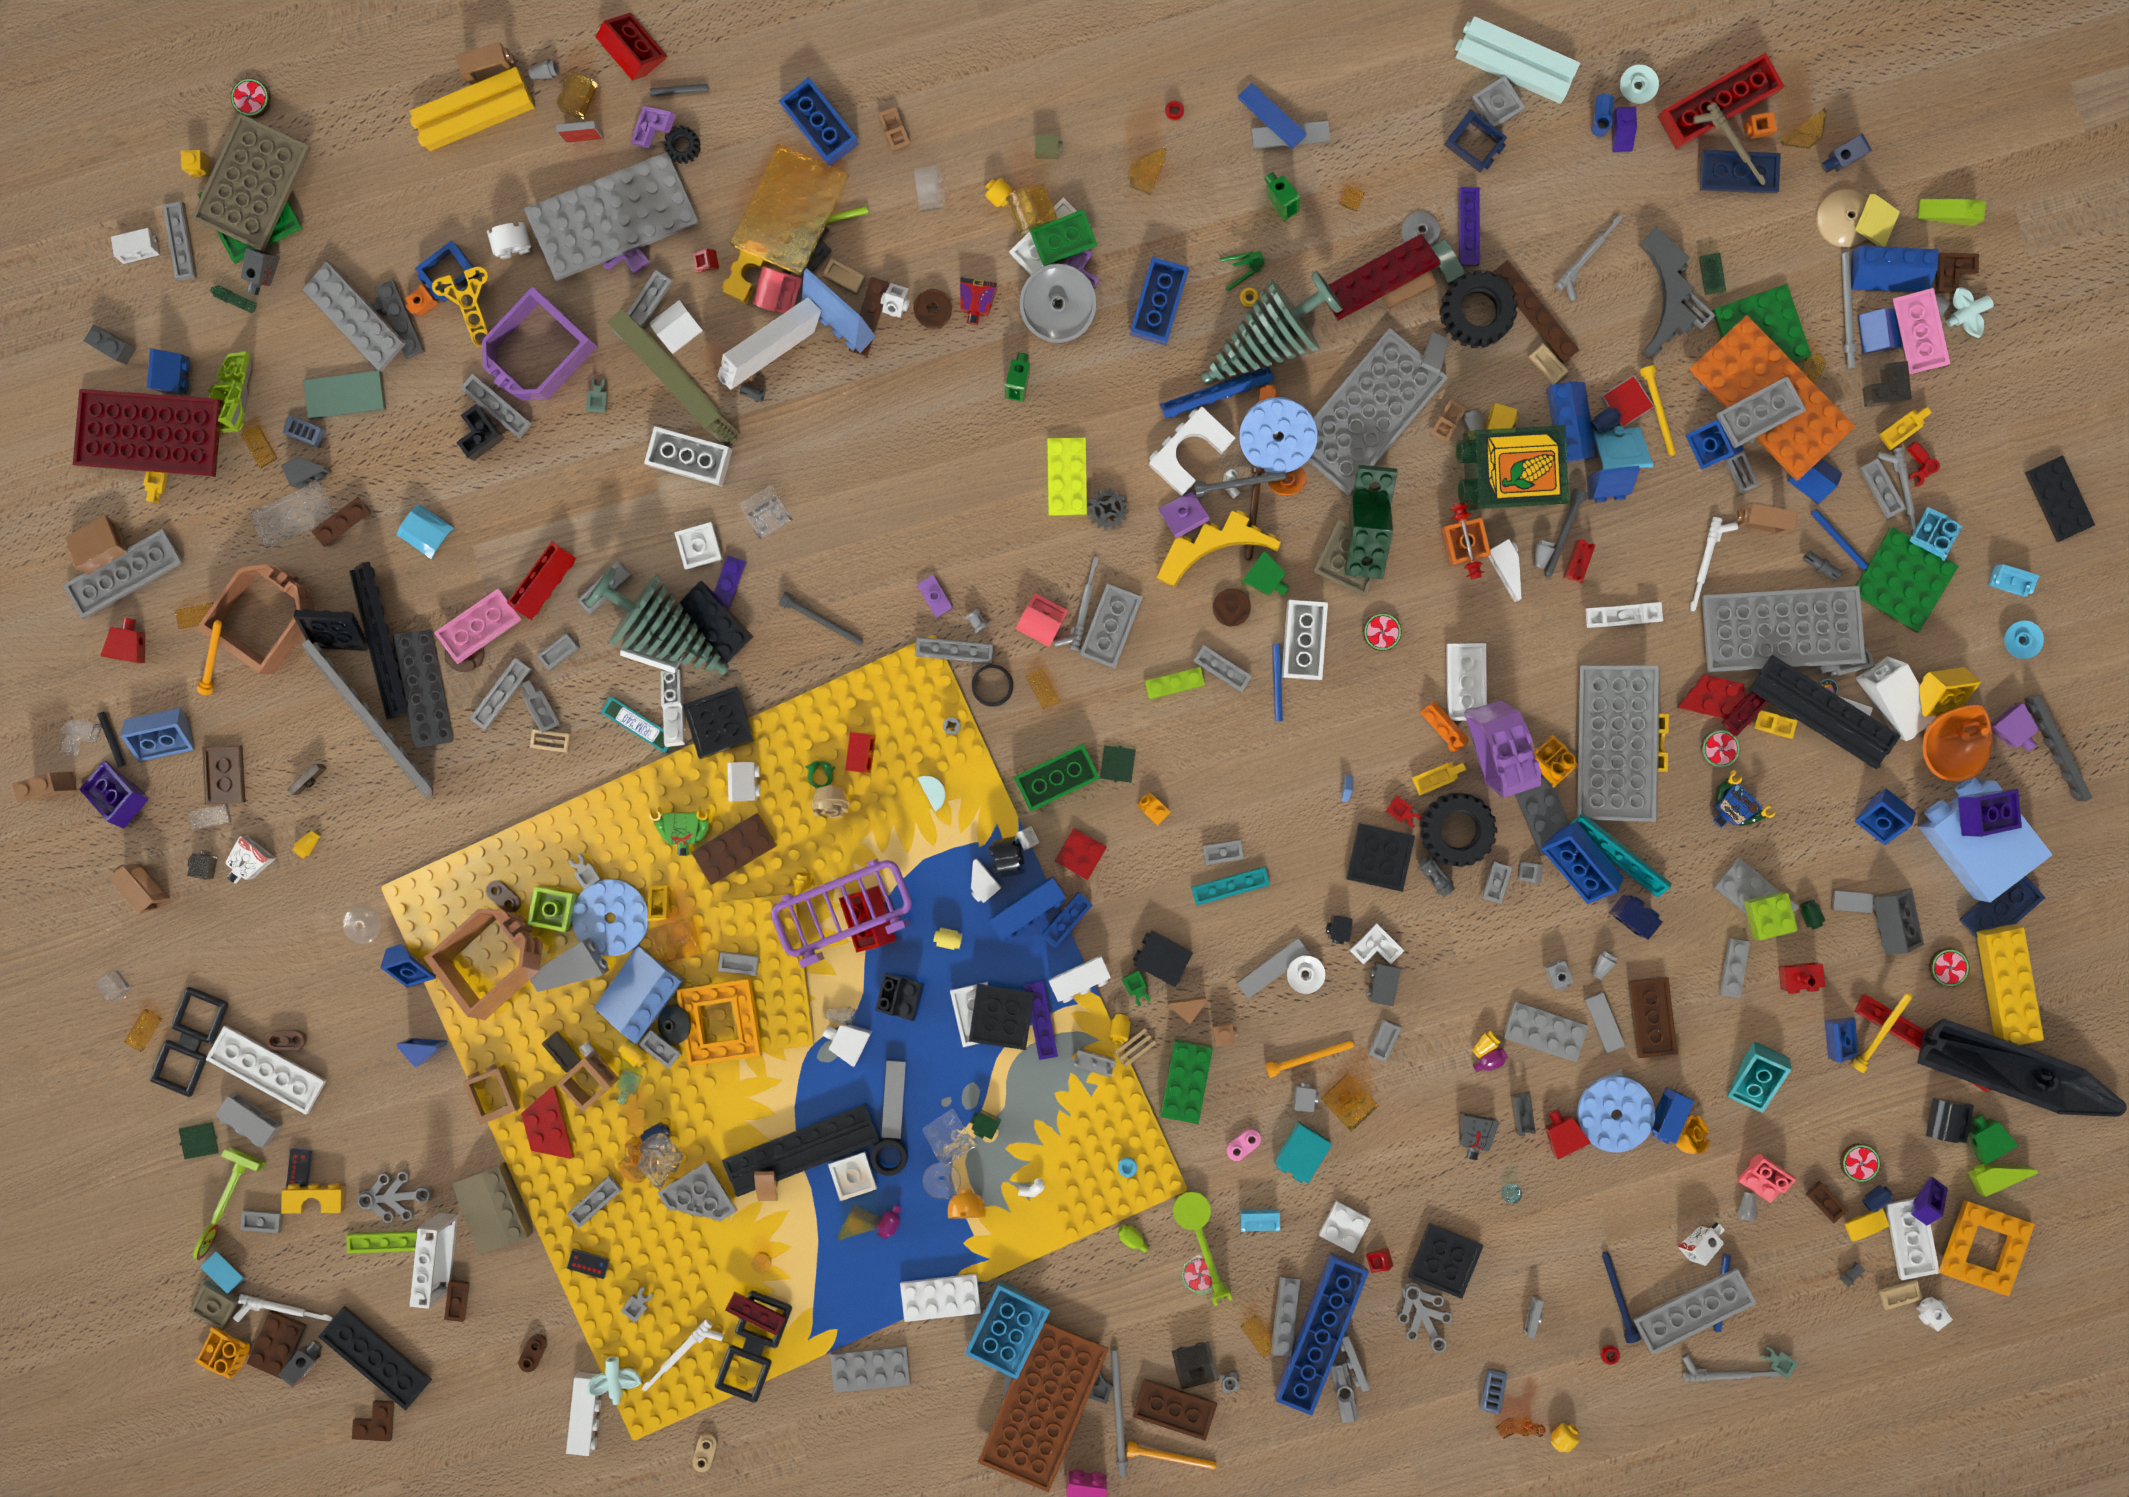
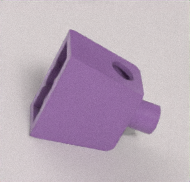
(2015, 727)

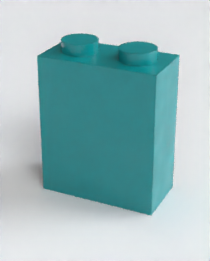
(1302, 1153)

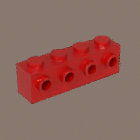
(541, 580)

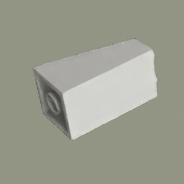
(1896, 696)

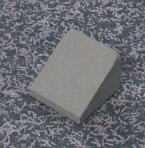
(1530, 872)

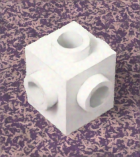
(895, 300)
(1934, 1313)

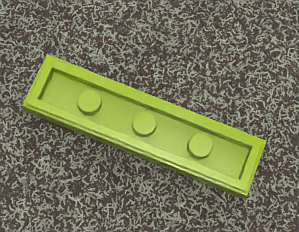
(381, 1242)

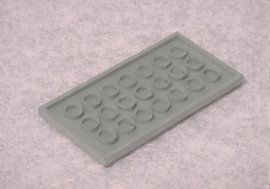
(611, 216)
(1371, 409)
(1792, 625)
(1619, 743)

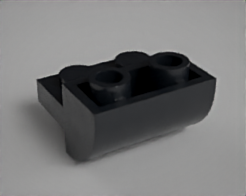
(899, 996)
(1949, 1120)

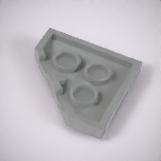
(699, 1194)

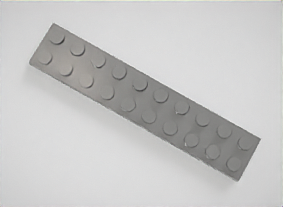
(373, 724)

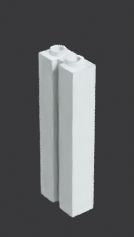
(769, 343)

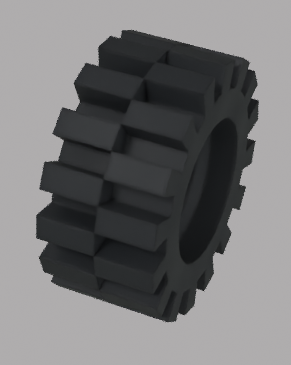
(692, 150)

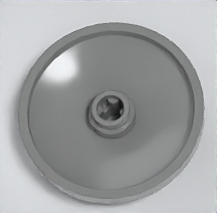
(1039, 299)

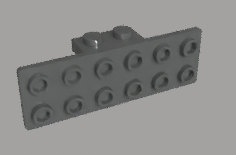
(422, 688)

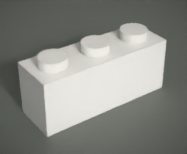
(1080, 979)

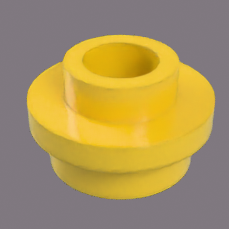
(1248, 291)

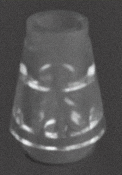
(842, 1015)

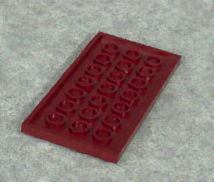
(147, 432)

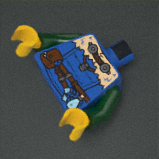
(1737, 805)

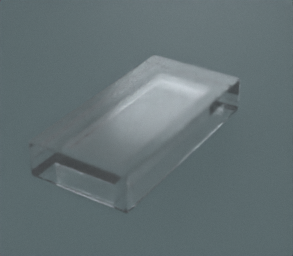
(209, 816)

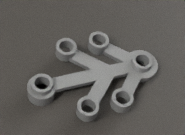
(391, 1197)
(1423, 1313)

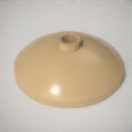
(1834, 221)

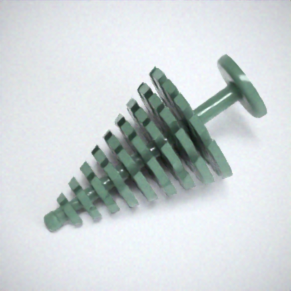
(1277, 327)
(639, 616)

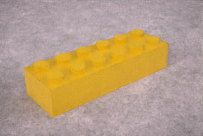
(2010, 984)

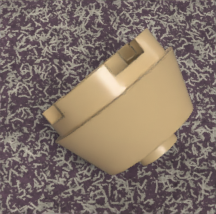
(830, 801)

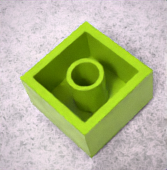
(552, 908)
(1770, 915)

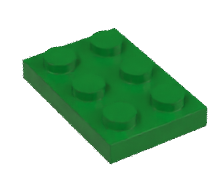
(1063, 238)

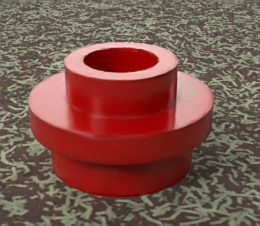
(1174, 104)
(1610, 1360)

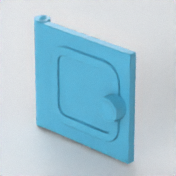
(1624, 450)

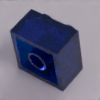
(1636, 917)

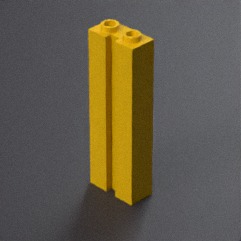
(471, 109)

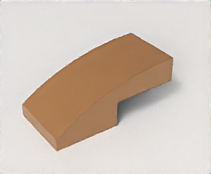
(893, 128)
(1448, 420)
(765, 1186)

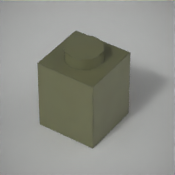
(1047, 146)

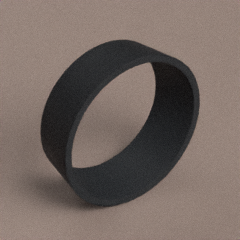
(1009, 691)

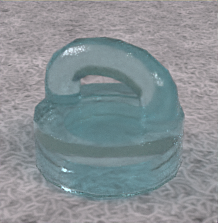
(1511, 1194)

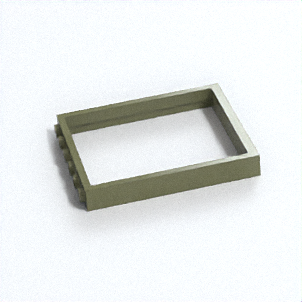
(673, 377)

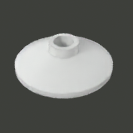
(1312, 981)

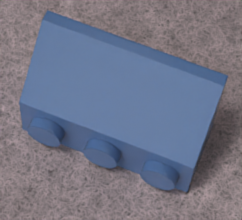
(158, 734)

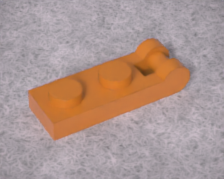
(1444, 726)

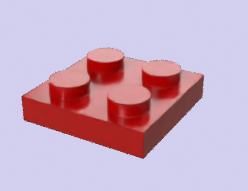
(1080, 854)

